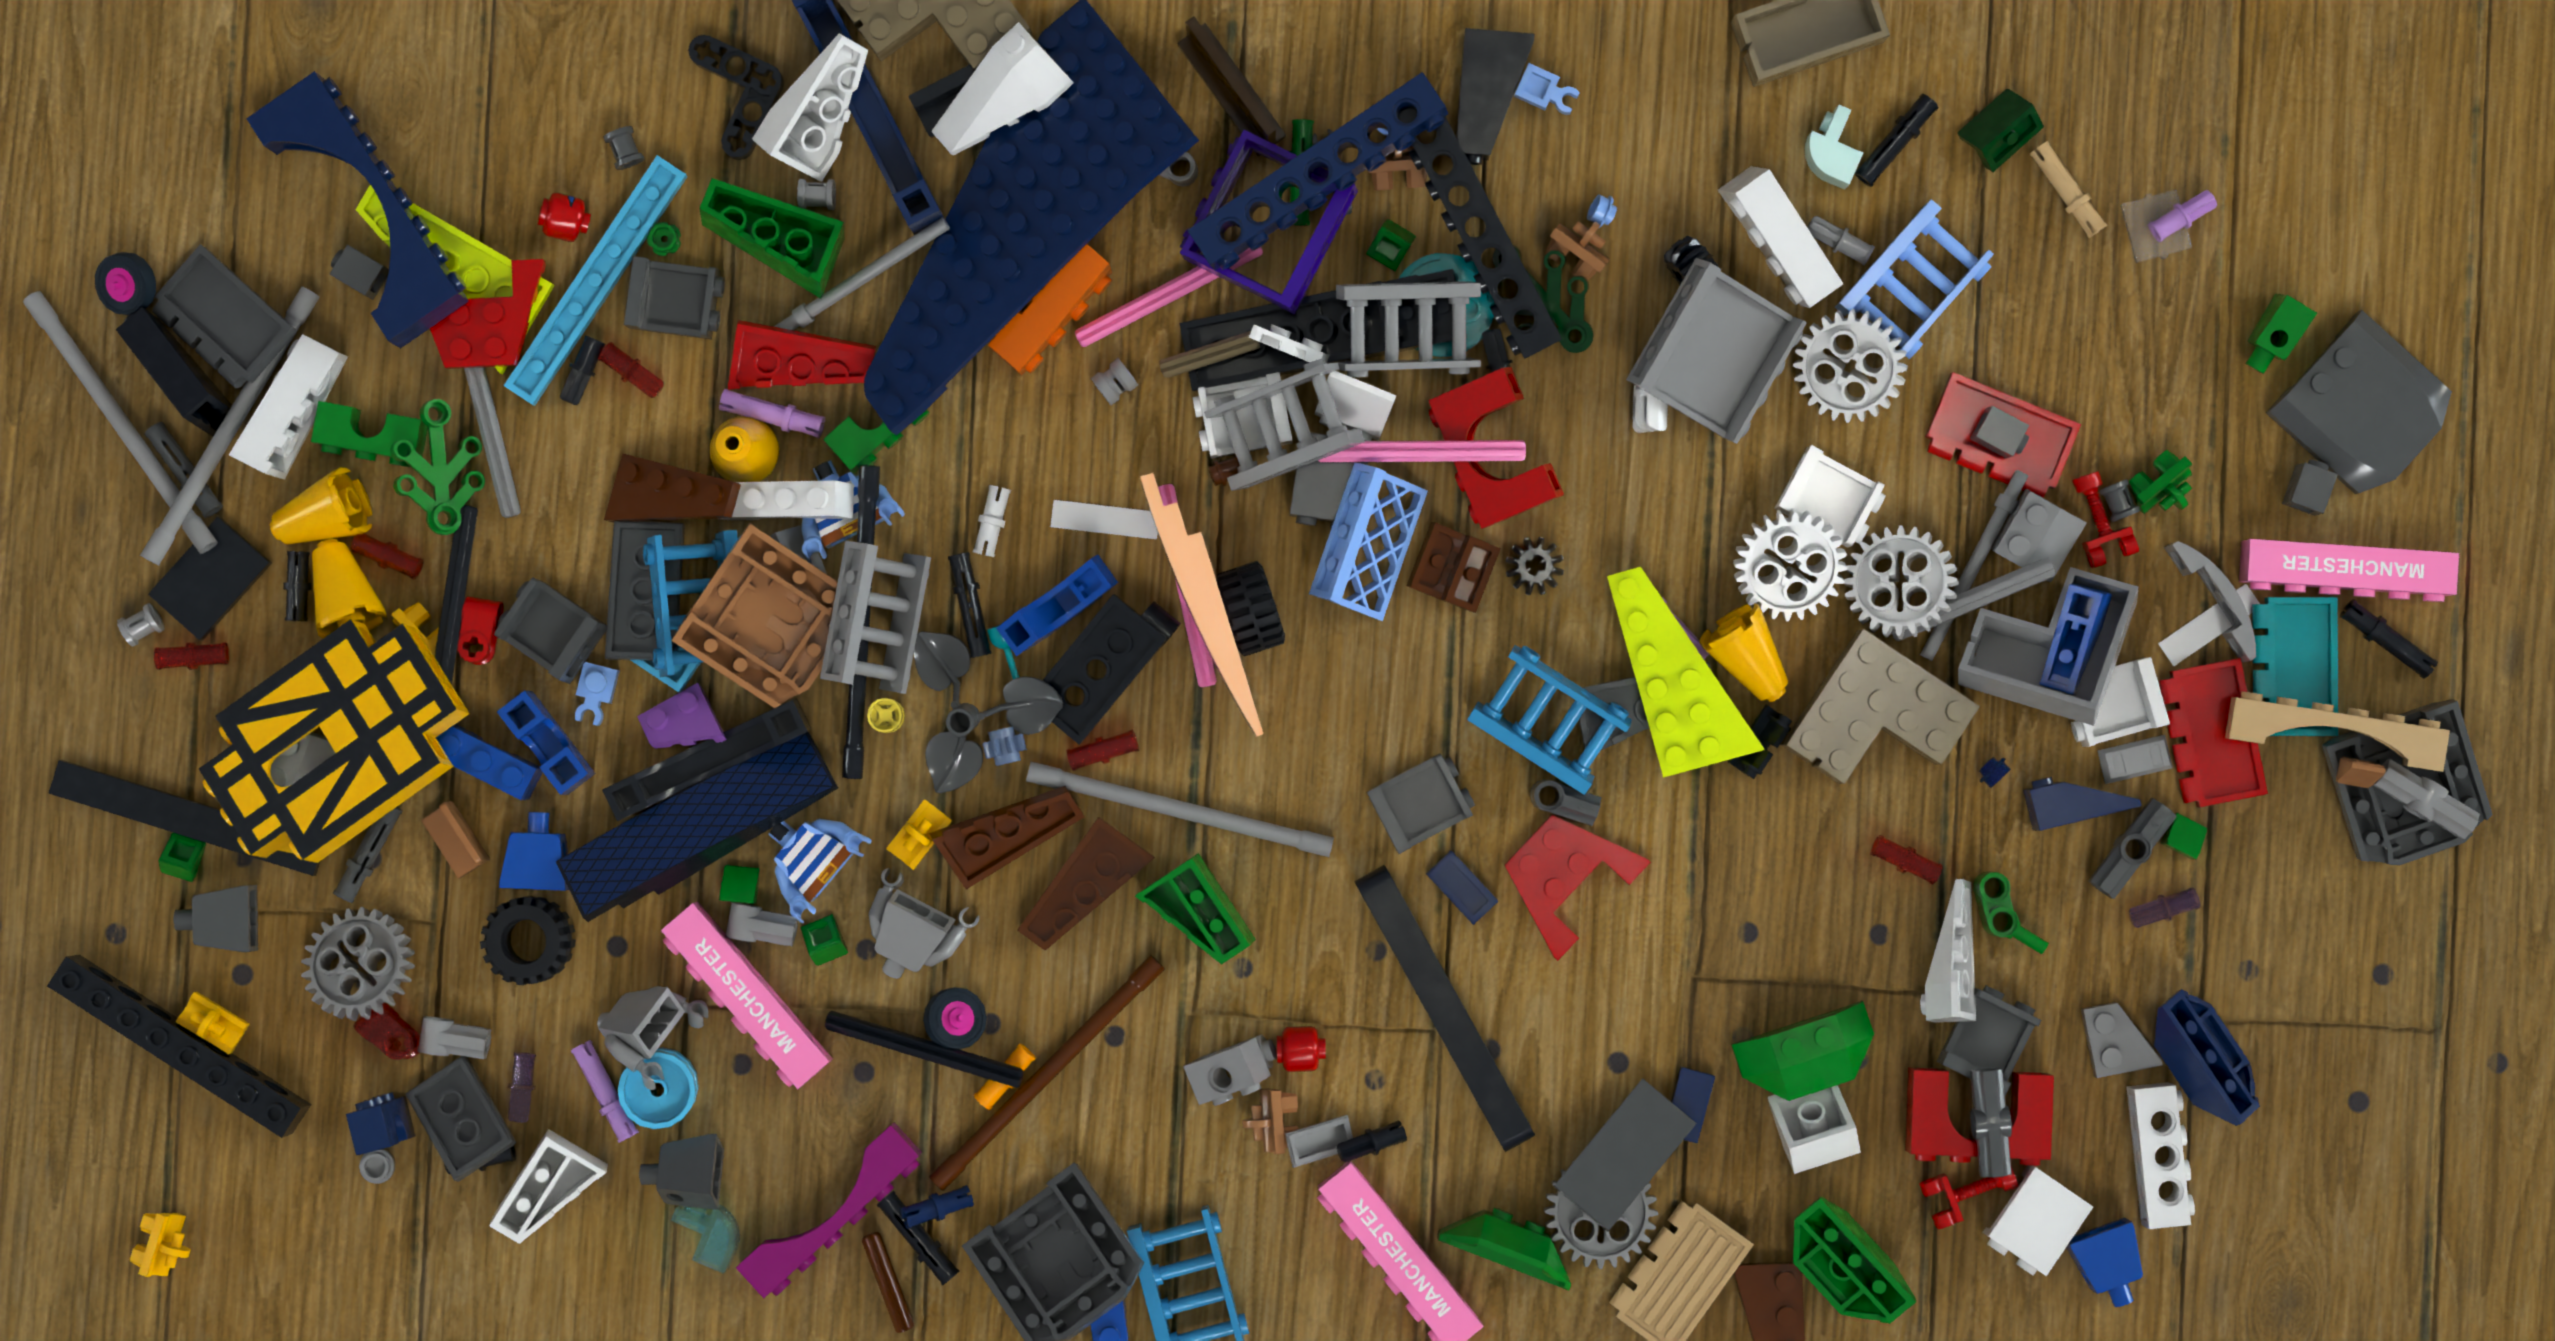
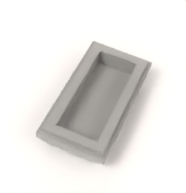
(2135, 759)
(1317, 1140)

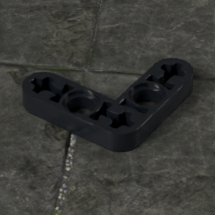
(752, 93)

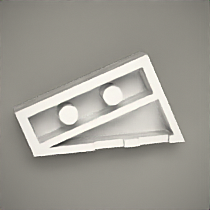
(547, 1182)

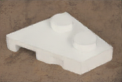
(1279, 339)

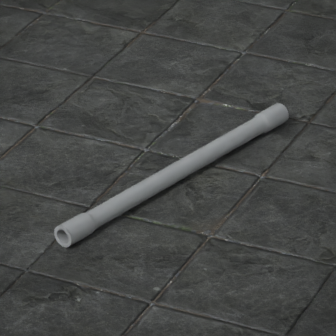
(49, 321)
(165, 533)
(1057, 778)

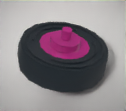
(125, 283)
(955, 1018)

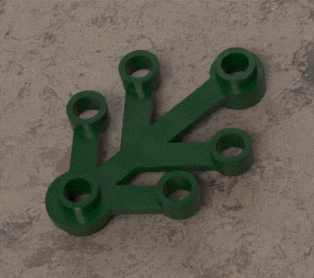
(1551, 301)

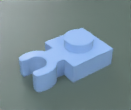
(1540, 87)
(597, 686)

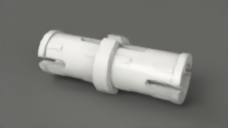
(991, 521)

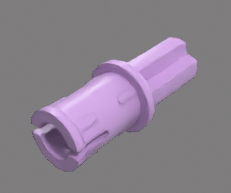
(2182, 215)

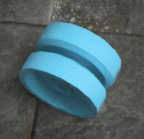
(662, 1110)

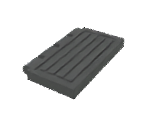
(222, 318)

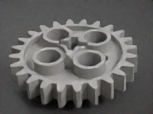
(381, 941)
(1567, 1215)

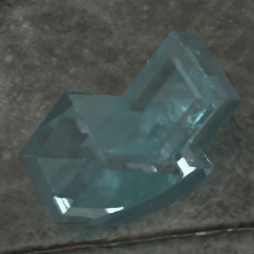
(718, 1231)

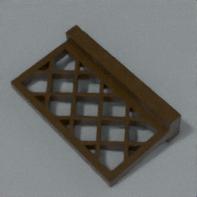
(1228, 83)

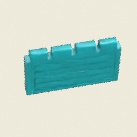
(2298, 654)

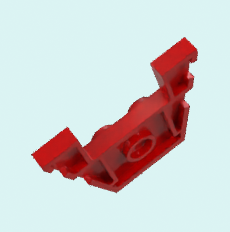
(490, 329)
(1555, 864)

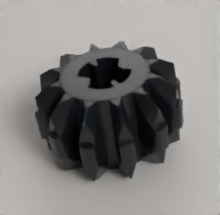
(1682, 255)
(1541, 575)

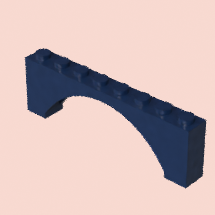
(876, 124)
(418, 283)

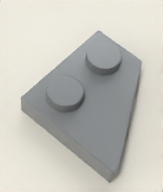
(2115, 1042)

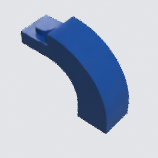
(1057, 606)

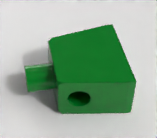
(2290, 322)

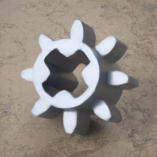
(1004, 746)

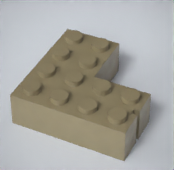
(969, 24)
(1804, 34)
(1874, 691)

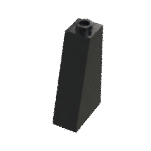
(1487, 84)
(174, 371)

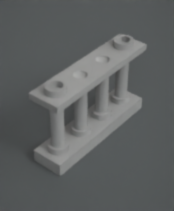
(1391, 297)
(1308, 448)
(849, 614)

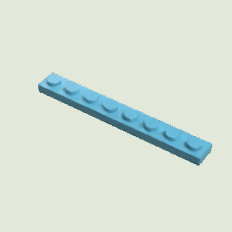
(595, 280)

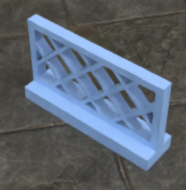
(1350, 533)

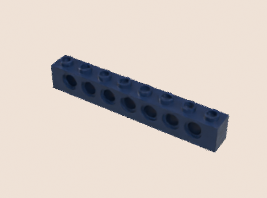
(1326, 153)

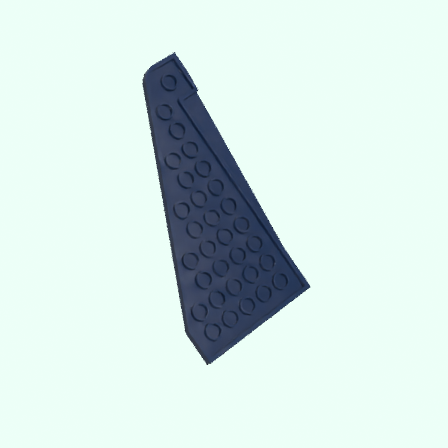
(1027, 211)

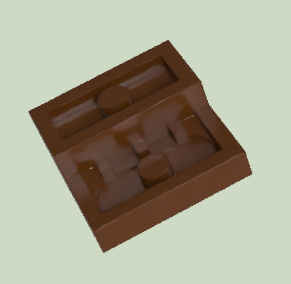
(1453, 567)

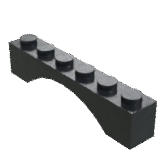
(706, 759)

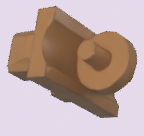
(1383, 178)
(1590, 258)
(1268, 1119)

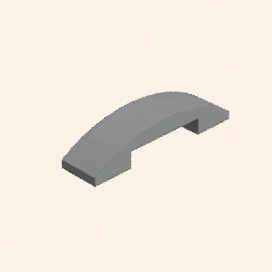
(2241, 635)

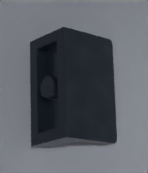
(936, 98)

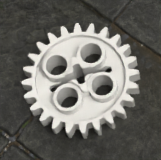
(1867, 339)
(1808, 539)
(1932, 580)

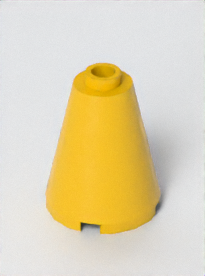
(753, 457)
(324, 511)
(342, 590)
(1748, 652)

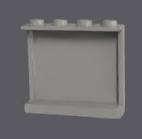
(1716, 351)

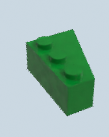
(1200, 909)

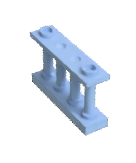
(1904, 249)

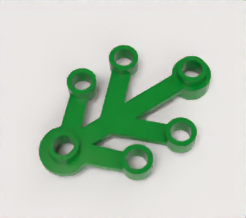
(438, 472)

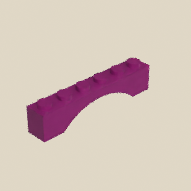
(776, 1259)

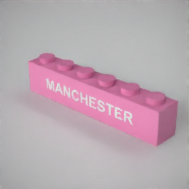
(2348, 568)
(746, 994)
(1399, 1255)

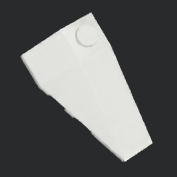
(1951, 975)

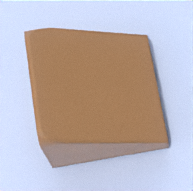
(2359, 772)

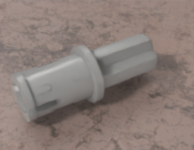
(1840, 240)

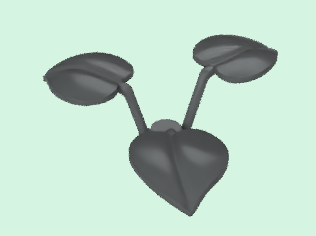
(949, 756)

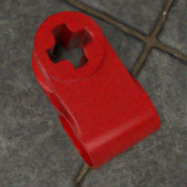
(478, 626)

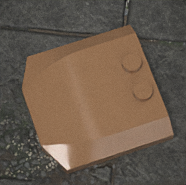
(762, 619)

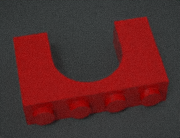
(1458, 417)
(1932, 1133)

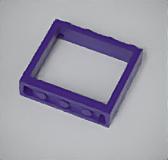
(1223, 184)

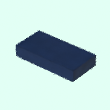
(1462, 887)
(1692, 1097)

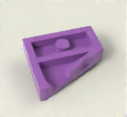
(682, 720)

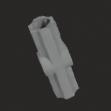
(2427, 800)

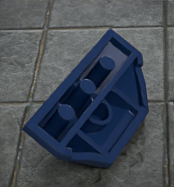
(2205, 1058)

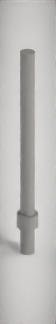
(805, 314)
(2005, 505)

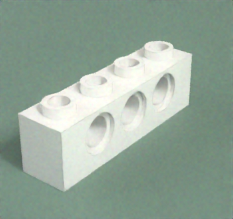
(2143, 1104)

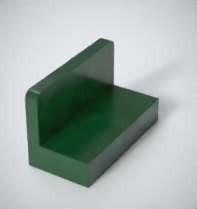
(2001, 129)

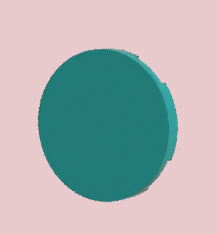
(1477, 311)

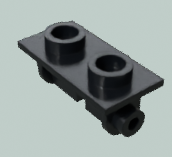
(1769, 729)

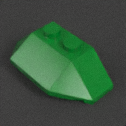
(1807, 1053)
(1509, 1244)
(1848, 1264)

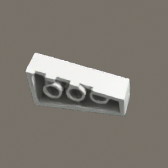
(1781, 236)
(289, 408)

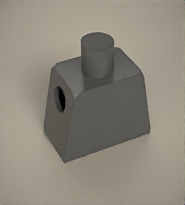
(223, 919)
(687, 1172)

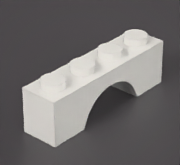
(794, 500)

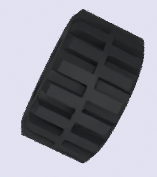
(1250, 608)
(498, 940)

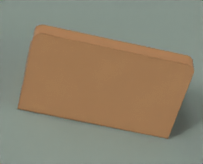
(455, 839)

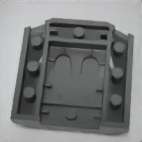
(2364, 406)
(2378, 822)
(1057, 1260)

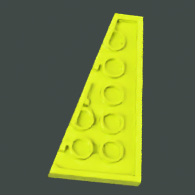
(479, 266)
(1682, 699)

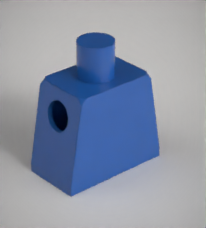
(533, 857)
(2108, 1259)

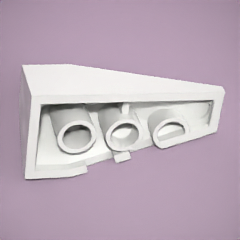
(1005, 86)
(810, 115)

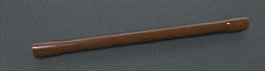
(957, 1162)

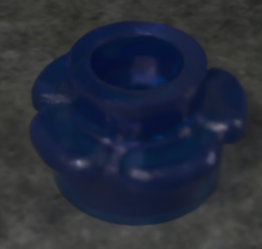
(1993, 771)

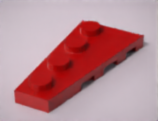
(789, 357)

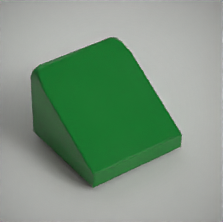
(1391, 244)
(2185, 836)
(181, 857)
(739, 884)
(824, 940)

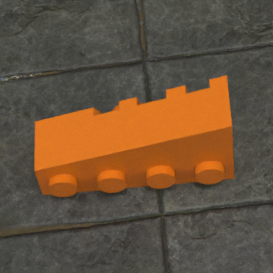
(1051, 310)

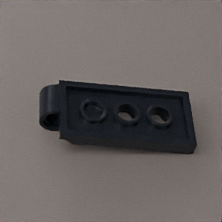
(1124, 645)

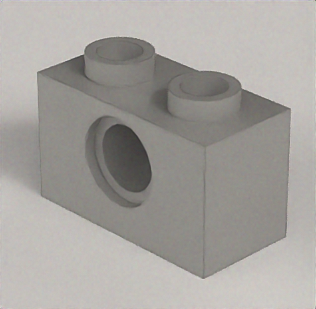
(1241, 1060)

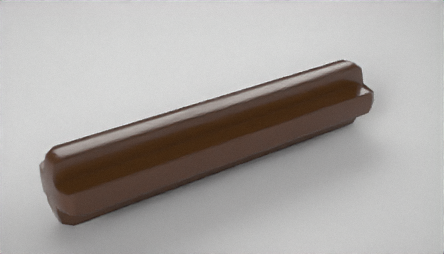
(887, 1282)

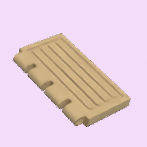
(1684, 1277)

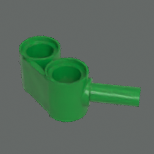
(2002, 902)

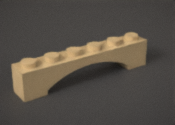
(2417, 745)

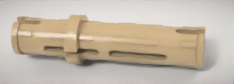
(2068, 189)

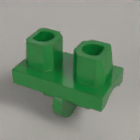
(2173, 473)

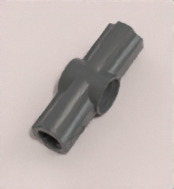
(2147, 831)
(1991, 1122)

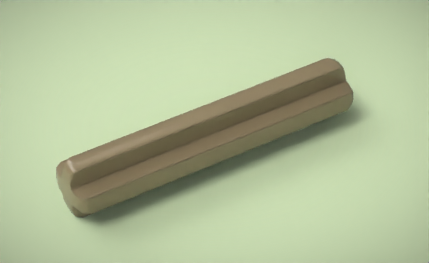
(1208, 354)

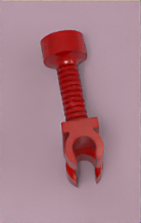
(2127, 542)
(1953, 1215)

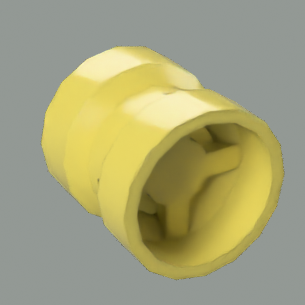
(886, 715)

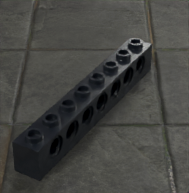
(1543, 331)
(177, 1046)

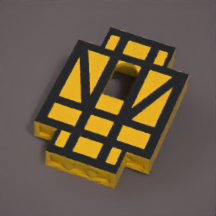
(380, 715)

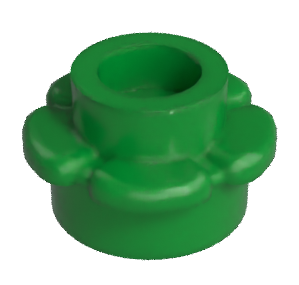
(657, 232)

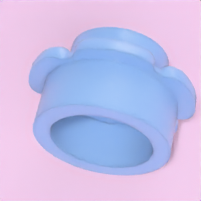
(1602, 210)

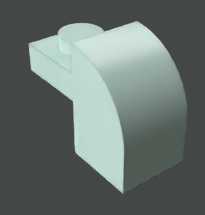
(1828, 157)

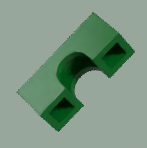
(338, 429)
(859, 446)

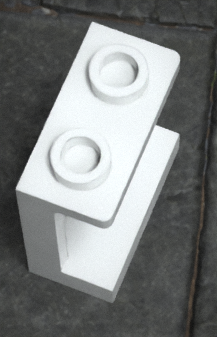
(1216, 436)
(1833, 493)
(2129, 705)
(2038, 1222)

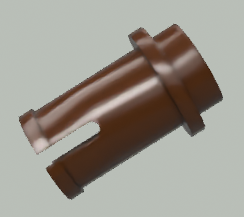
(1222, 470)

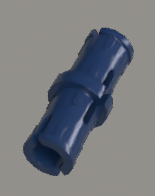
(936, 1207)

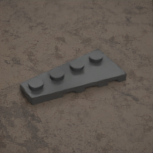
(1624, 693)

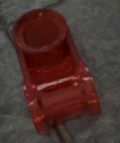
(386, 1030)

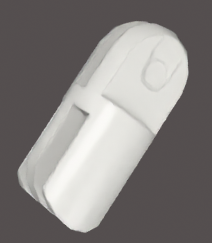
(1648, 412)

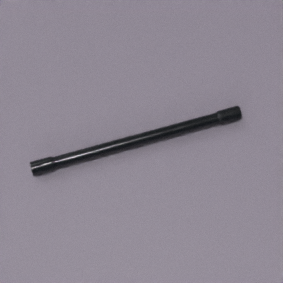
(853, 749)

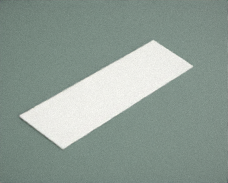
(1103, 519)
(2202, 629)

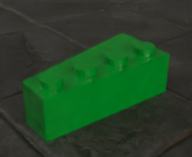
(776, 233)

